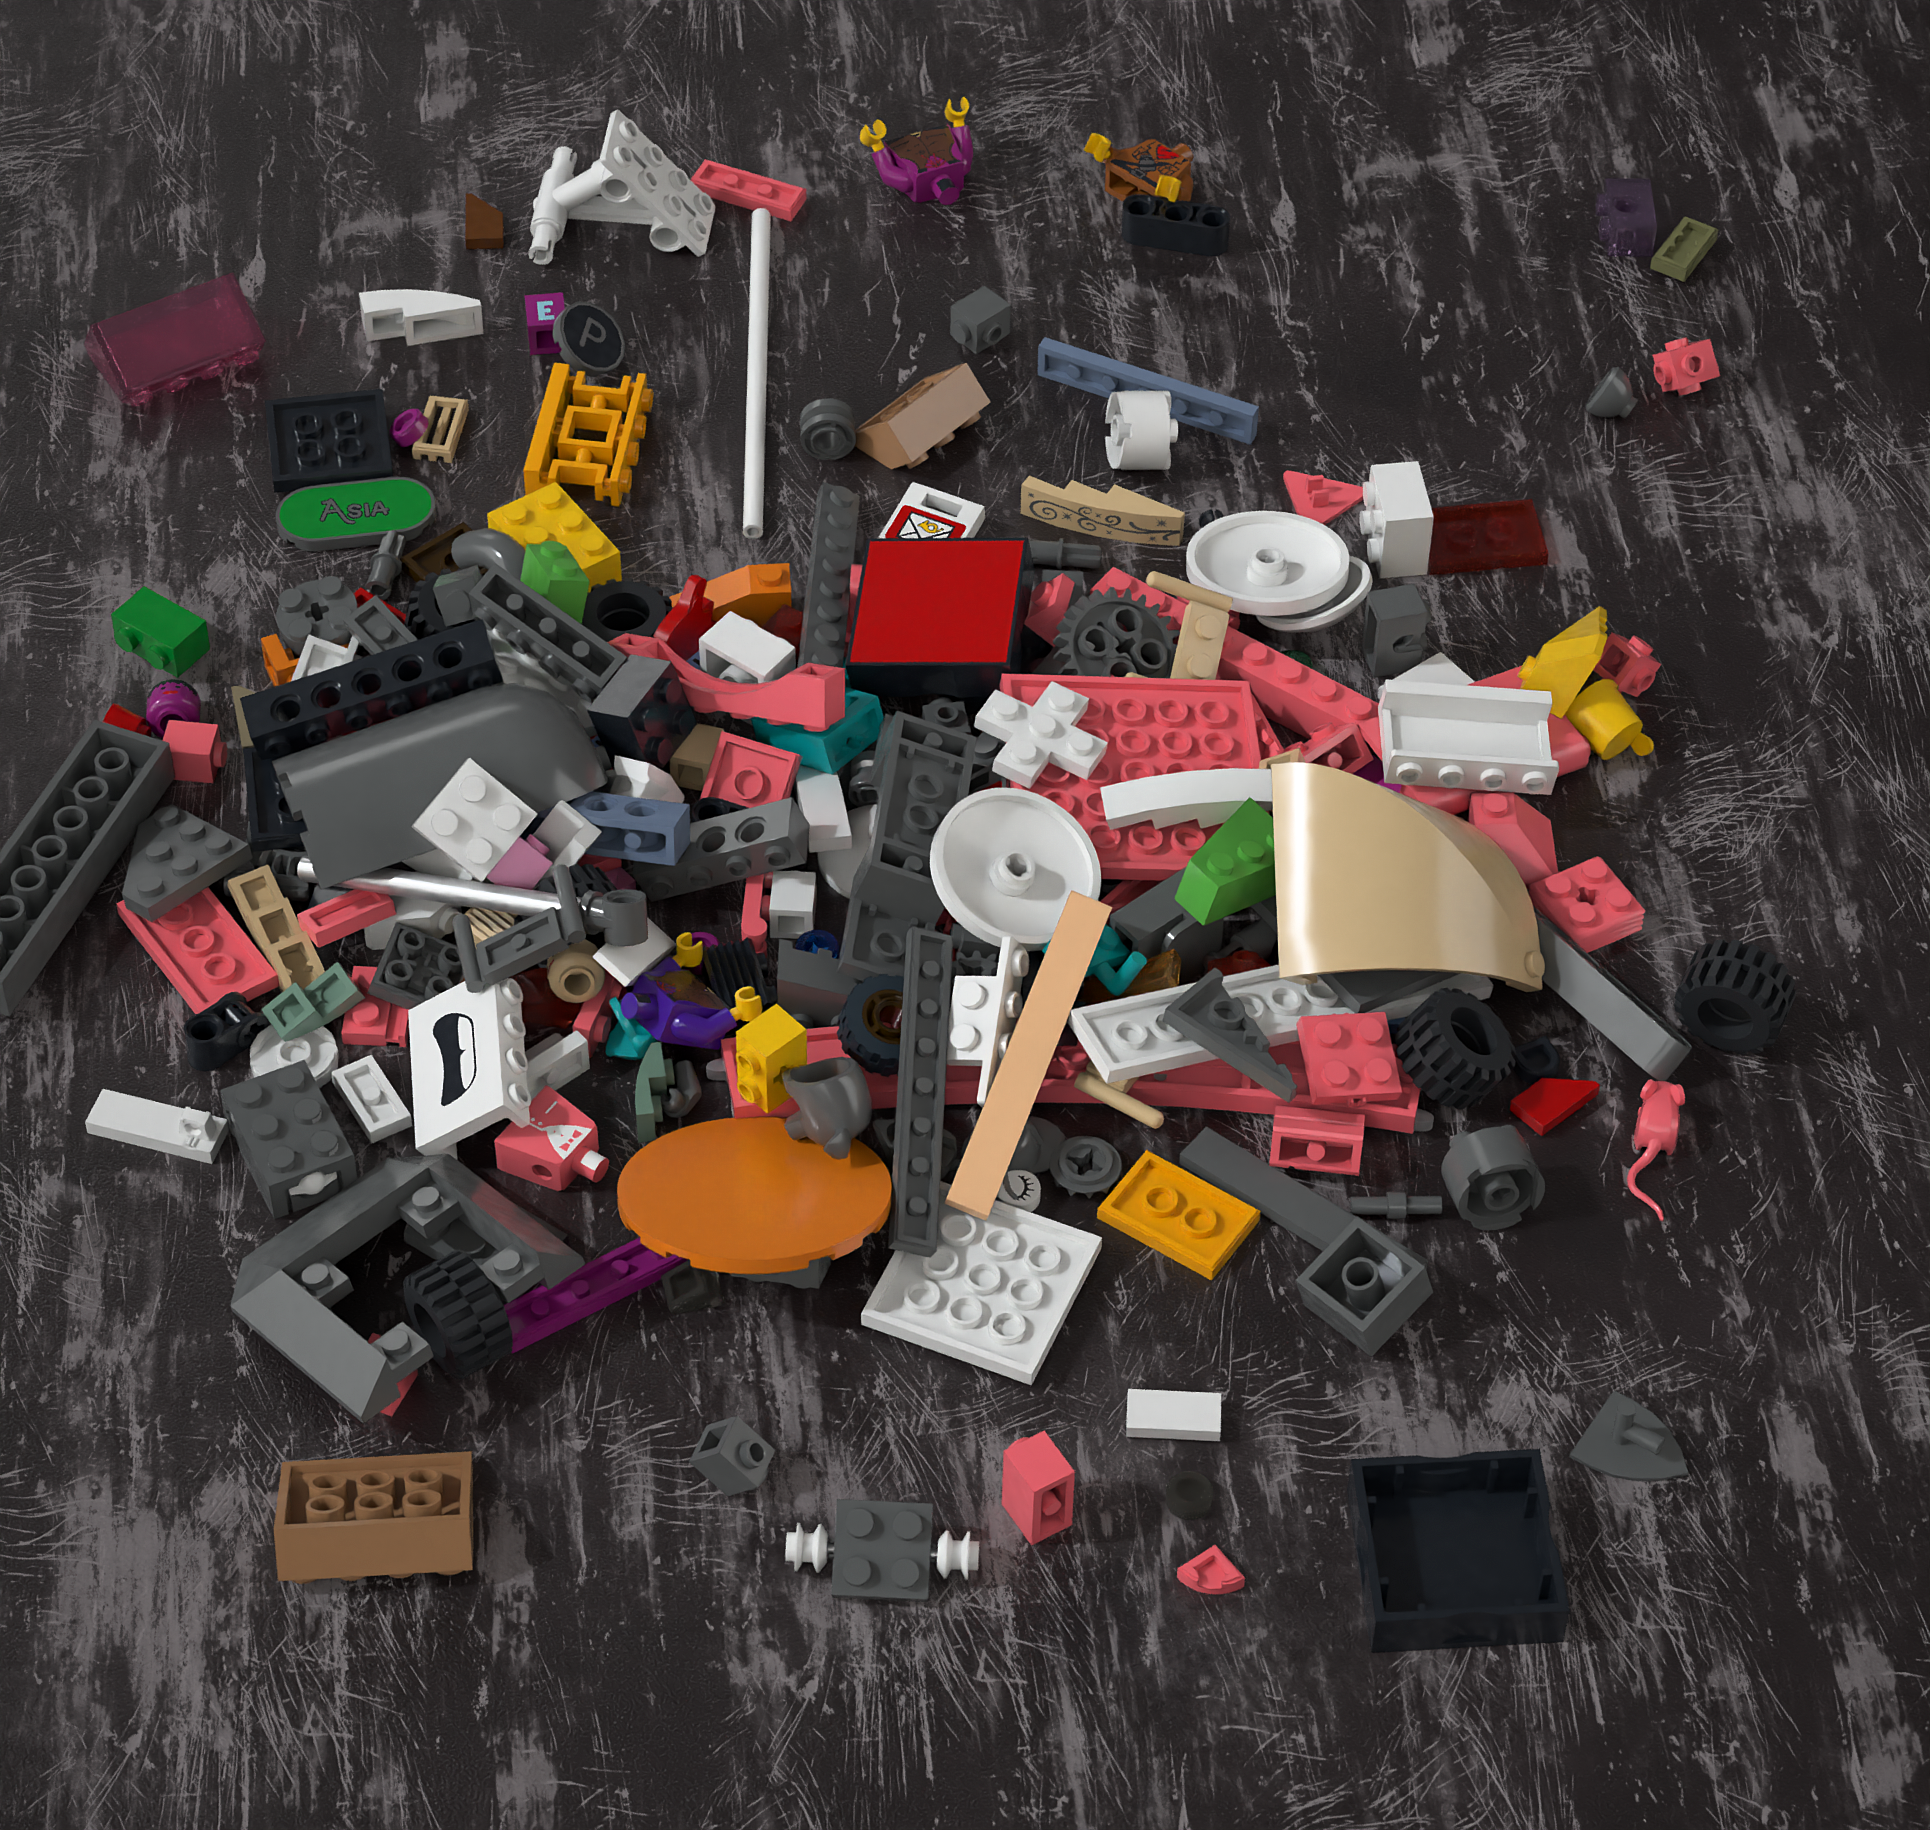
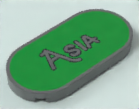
(355, 513)

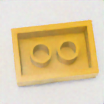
(554, 516)

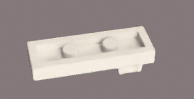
(157, 1126)

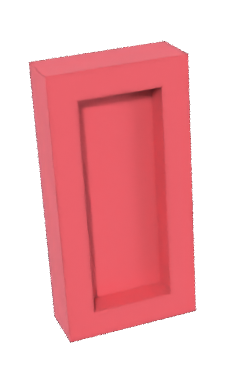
(345, 915)

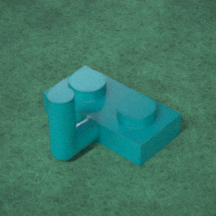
(1110, 953)

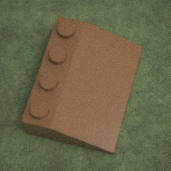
(374, 1517)

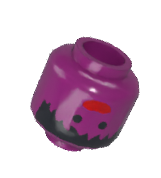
(171, 701)

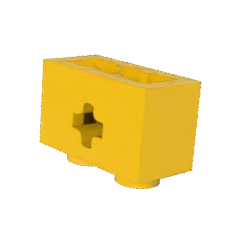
(764, 1052)

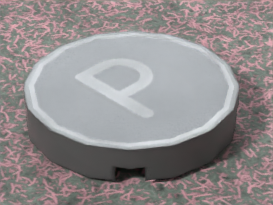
(589, 338)

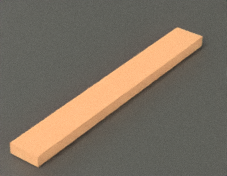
(1028, 1056)

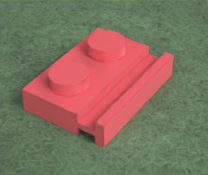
(373, 1019)

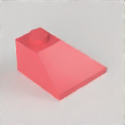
(1518, 831)

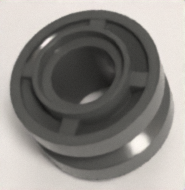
(827, 429)

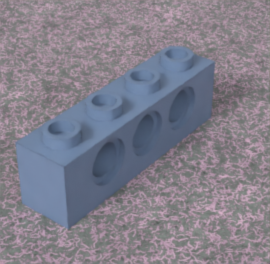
(631, 827)

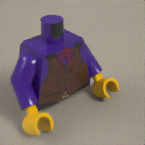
(681, 1007)

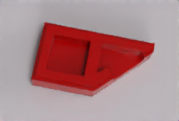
(1552, 1101)

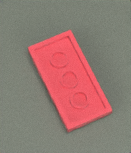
(203, 951)

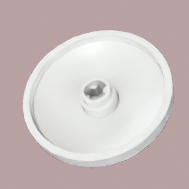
(1269, 562)
(1010, 863)

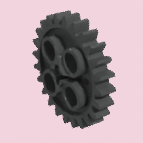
(1145, 636)

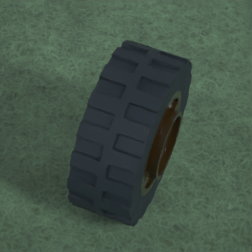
(862, 1028)

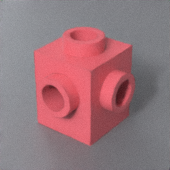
(1685, 365)
(1628, 664)

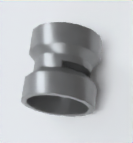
(860, 790)

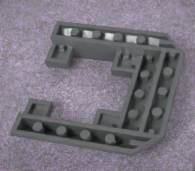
(293, 1278)

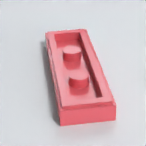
(749, 190)

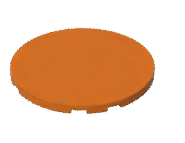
(751, 1197)

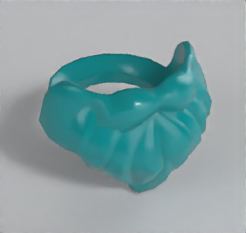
(628, 1038)

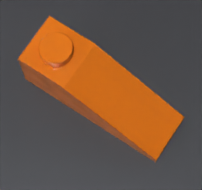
(750, 592)

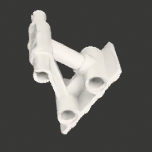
(636, 188)

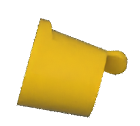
(1608, 721)

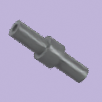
(1396, 1205)

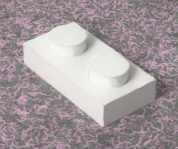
(371, 1099)

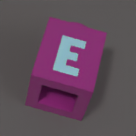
(540, 318)

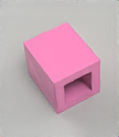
(522, 864)

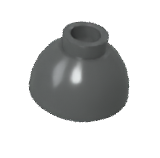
(1612, 396)

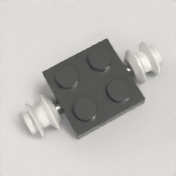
(882, 1550)

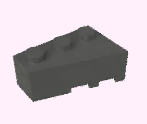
(811, 986)

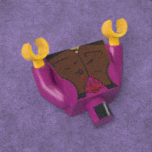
(925, 162)

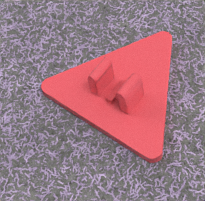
(1320, 497)

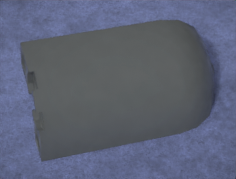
(376, 782)

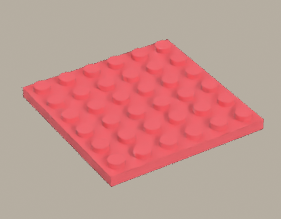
(1149, 731)

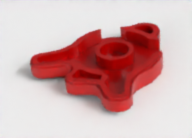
(687, 619)

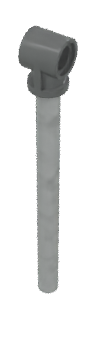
(616, 913)

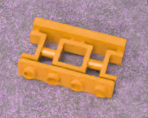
(592, 409)

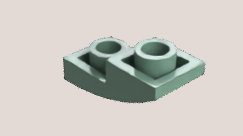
(651, 1083)

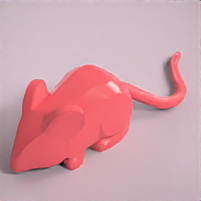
(1656, 1129)

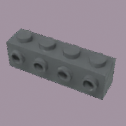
(545, 632)

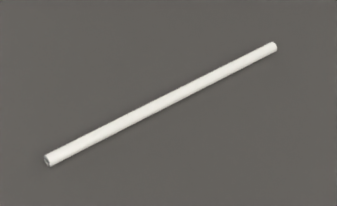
(757, 375)

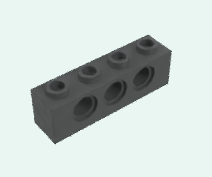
(731, 850)

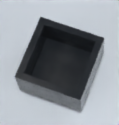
(643, 712)

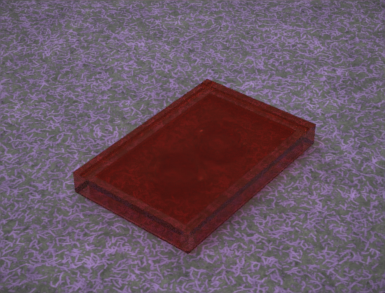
(1486, 537)

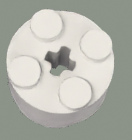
(1140, 430)

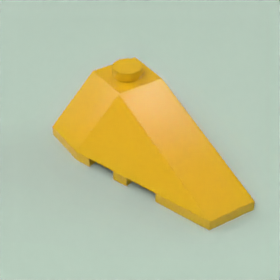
(1567, 661)

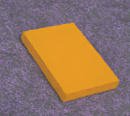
(1178, 1214)

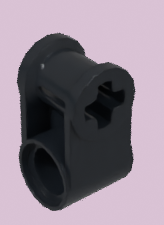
(221, 1032)

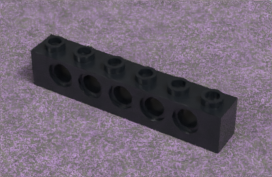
(352, 683)

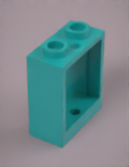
(828, 748)

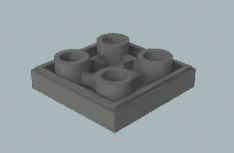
(415, 968)

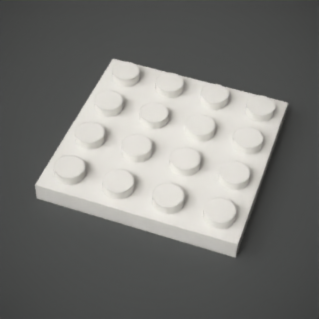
(989, 1289)

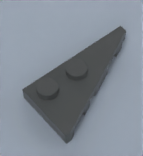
(1224, 1029)

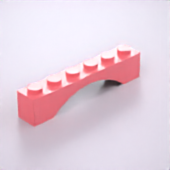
(804, 696)

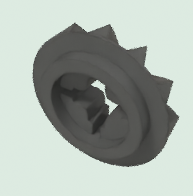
(1076, 1153)

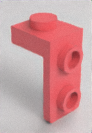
(1048, 606)

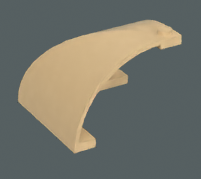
(1391, 885)

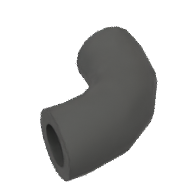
(487, 547)

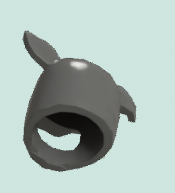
(831, 1102)

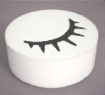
(1025, 1186)

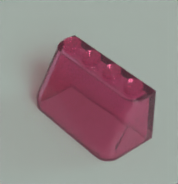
(175, 340)

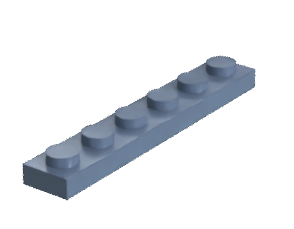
(1188, 402)

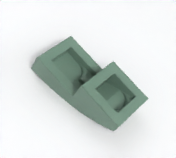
(307, 1009)

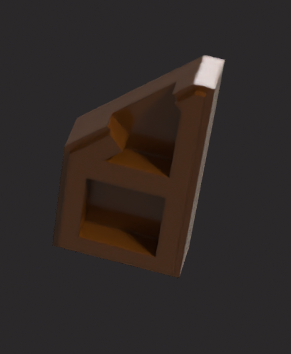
(482, 224)

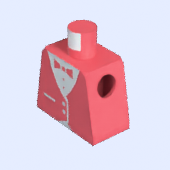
(553, 1146)

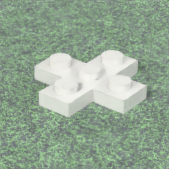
(1040, 734)

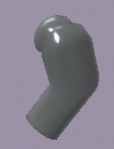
(687, 1093)

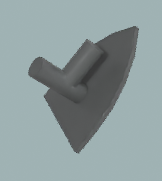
(1630, 1443)

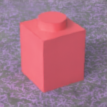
(195, 750)

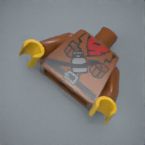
(1144, 169)

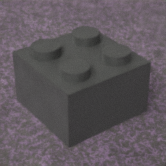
(1364, 1286)

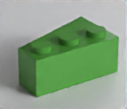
(1231, 867)

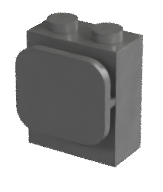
(1160, 923)

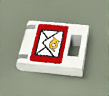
(916, 520)

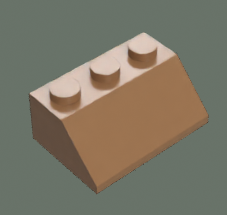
(923, 418)

